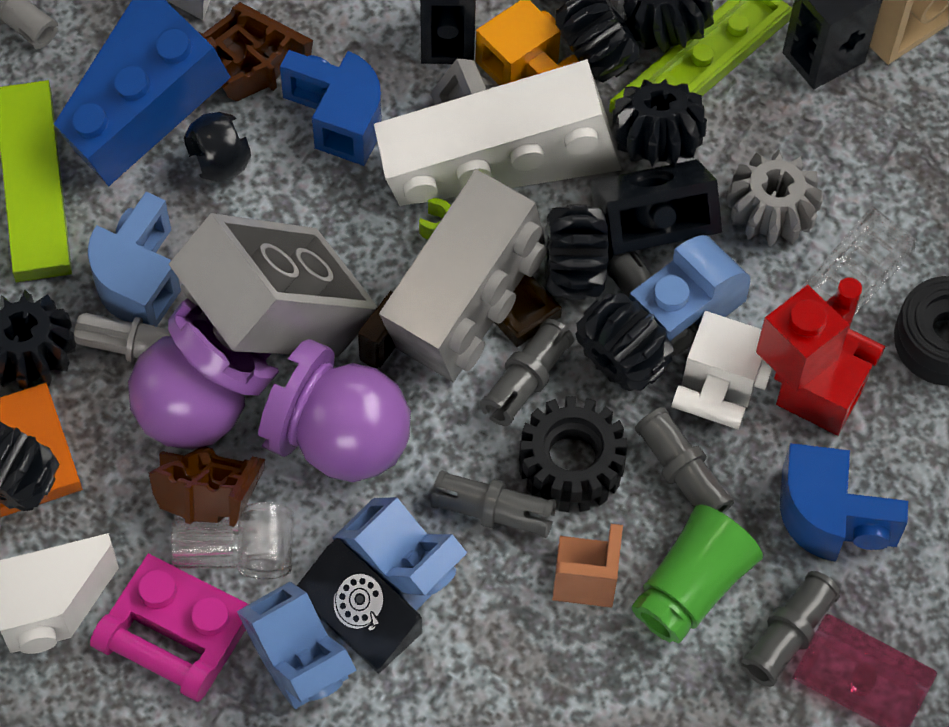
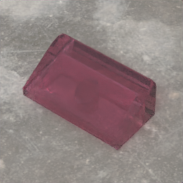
(864, 674)

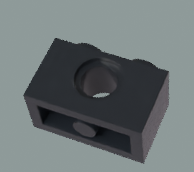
(658, 206)

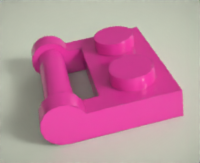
(181, 610)

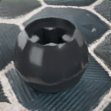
(217, 146)

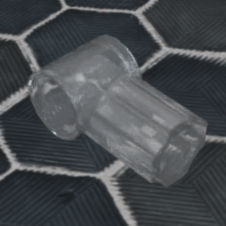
(256, 546)

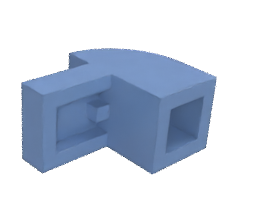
(126, 267)
(694, 282)
(401, 550)
(295, 645)

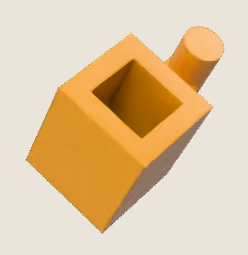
(519, 44)

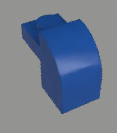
(344, 101)
(822, 512)

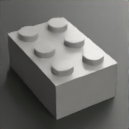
(465, 276)
(271, 285)

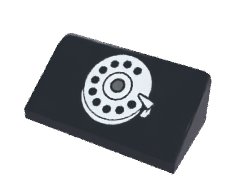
(360, 606)

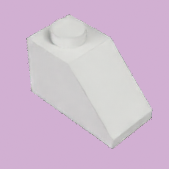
(52, 592)

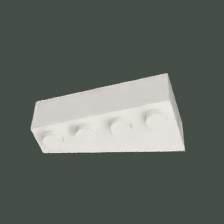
(514, 132)

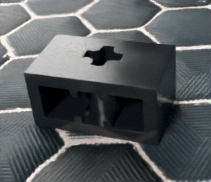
(829, 37)

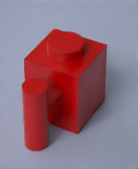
(808, 332)
(836, 390)

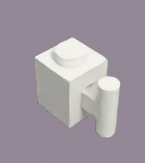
(722, 368)

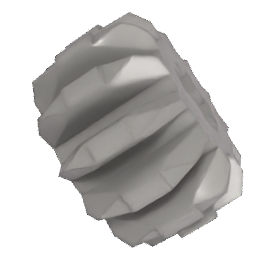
(774, 198)

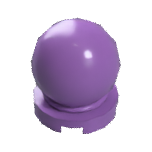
(192, 386)
(342, 418)

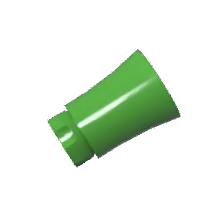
(696, 573)

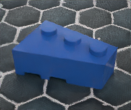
(139, 88)

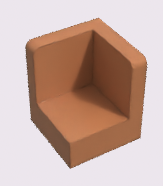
(588, 569)

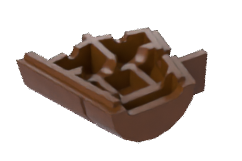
(253, 49)
(205, 485)

